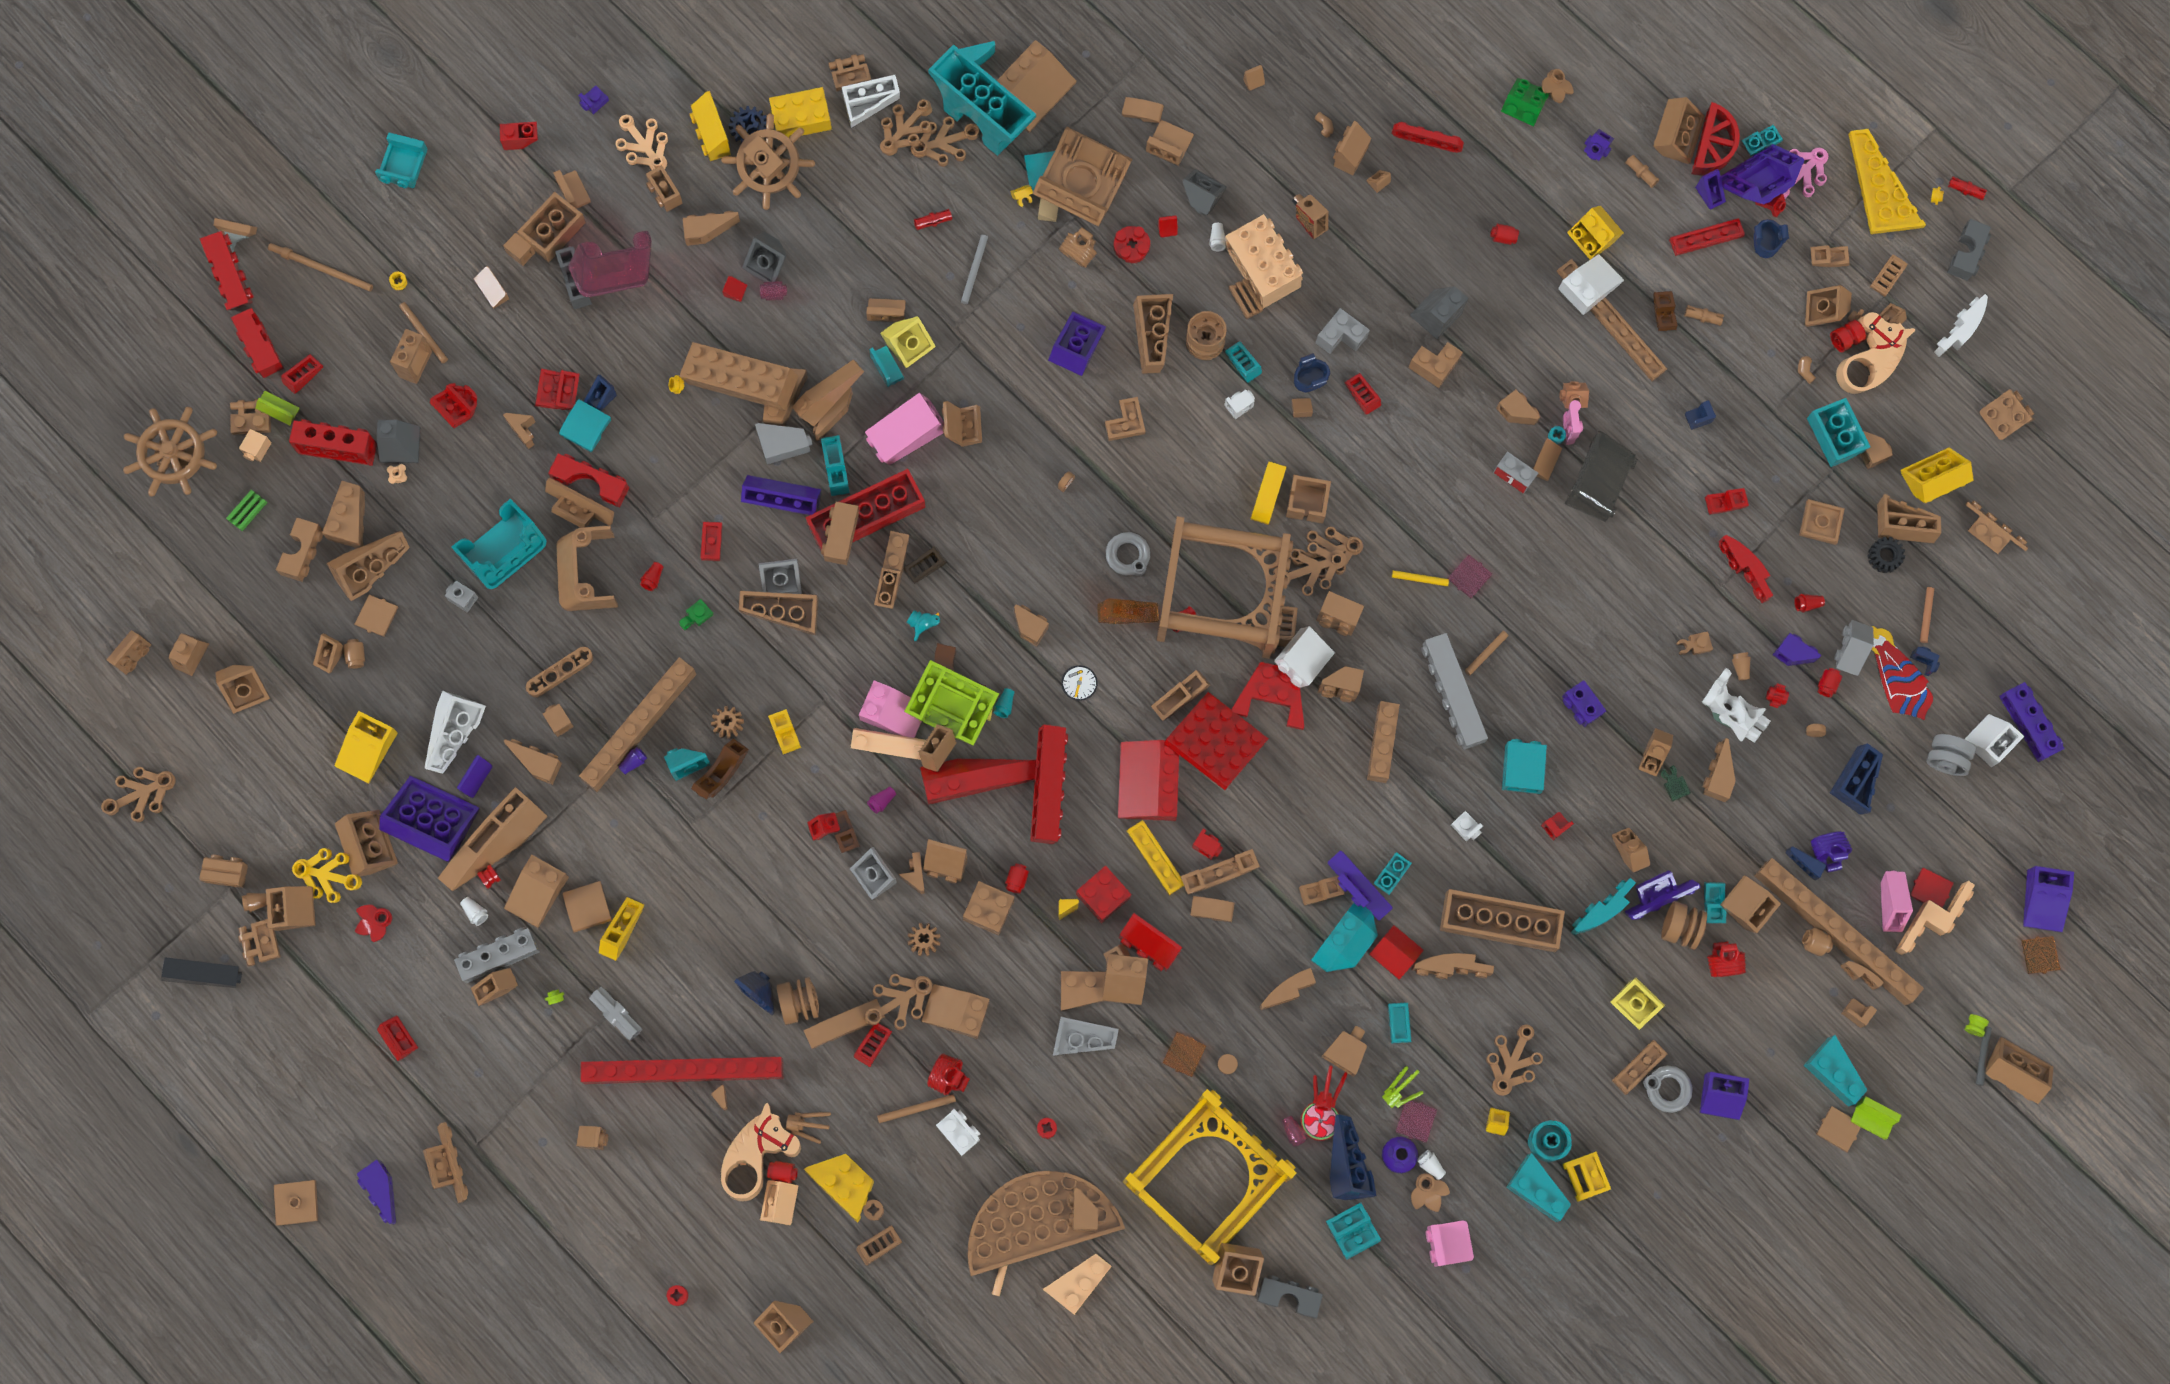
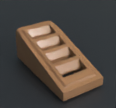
(1895, 265)
(1285, 636)
(864, 1255)

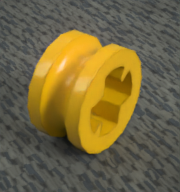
(400, 286)

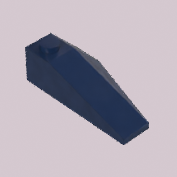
(758, 989)
(1348, 1170)

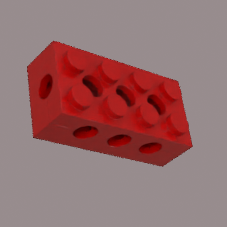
(333, 442)

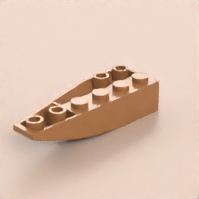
(494, 839)

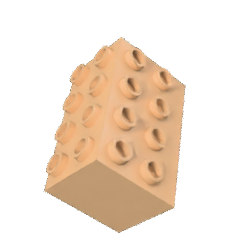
(1264, 260)

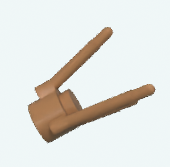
(797, 1123)

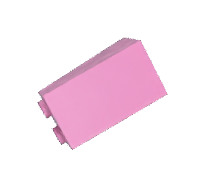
(905, 429)

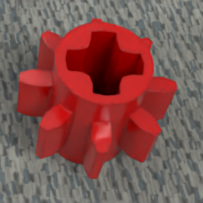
(1777, 695)

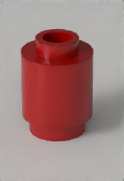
(1504, 234)
(1829, 682)
(1016, 878)
(782, 1172)

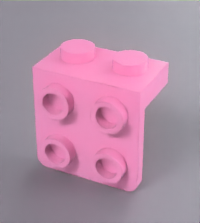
(1449, 1243)

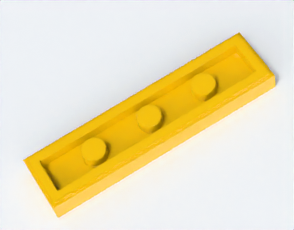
(1155, 857)

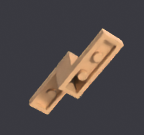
(1935, 918)

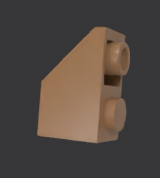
(1517, 409)
(1029, 625)
(1656, 752)
(1631, 849)
(592, 1137)
(1084, 1212)

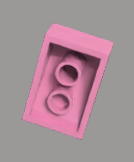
(885, 709)

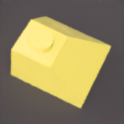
(908, 340)

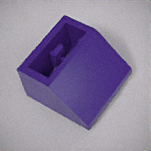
(1724, 1095)

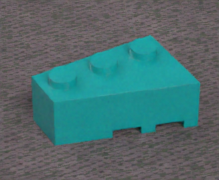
(1836, 1071)
(1538, 1189)

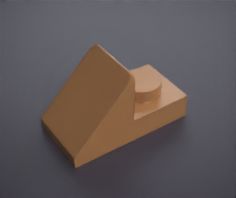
(519, 424)
(915, 878)

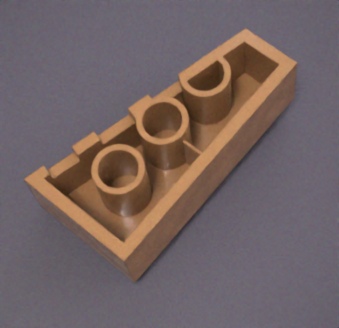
(1152, 327)
(785, 609)

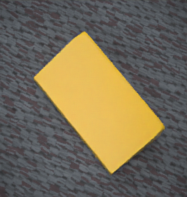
(1066, 907)

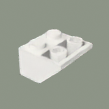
(1994, 739)

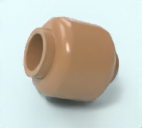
(1817, 941)

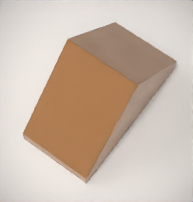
(328, 653)

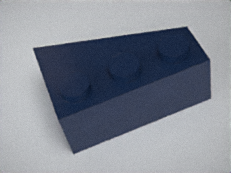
(1858, 779)

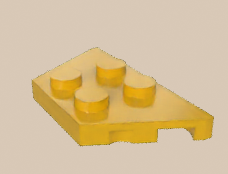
(843, 1183)

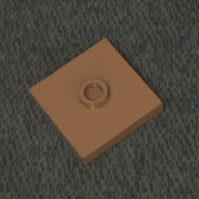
(1821, 522)
(296, 1202)

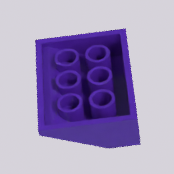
(428, 818)

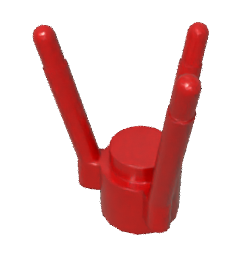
(1324, 1100)

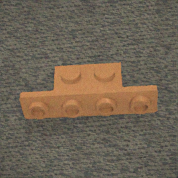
(576, 507)
(1991, 532)
(443, 1164)

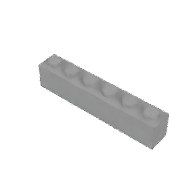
(1454, 691)

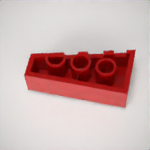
(226, 270)

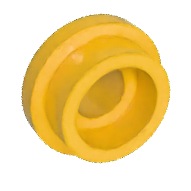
(1937, 195)
(676, 384)

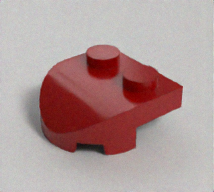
(455, 404)

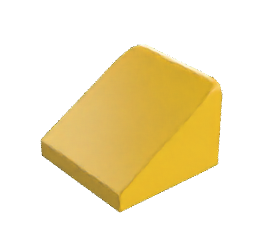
(1498, 1121)

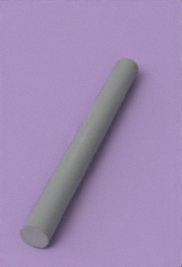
(974, 269)

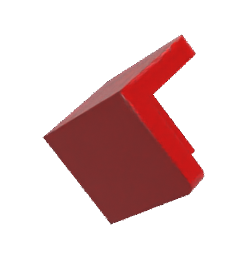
(1556, 825)

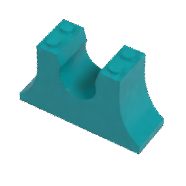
(976, 94)

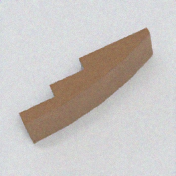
(840, 1025)

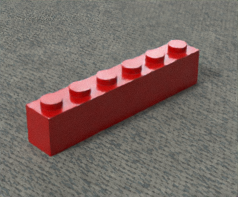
(1048, 784)

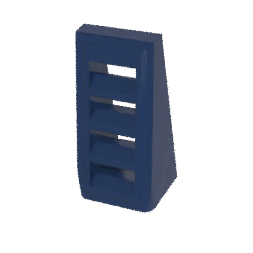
(1807, 863)

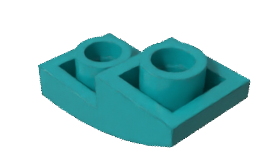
(1760, 140)
(1392, 873)

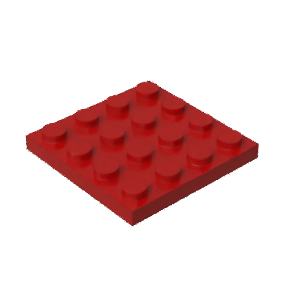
(1216, 741)

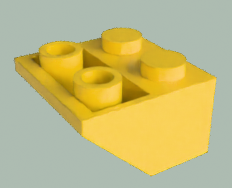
(1595, 232)

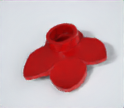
(371, 924)

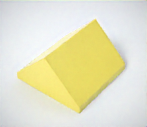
(1637, 1003)

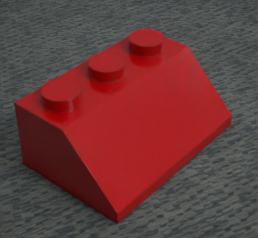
(1149, 943)

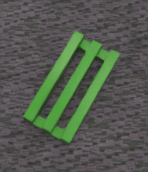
(240, 507)

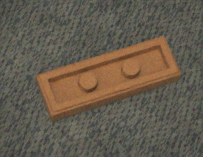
(1639, 1067)

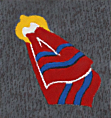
(1900, 678)

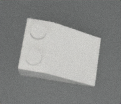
(1590, 284)

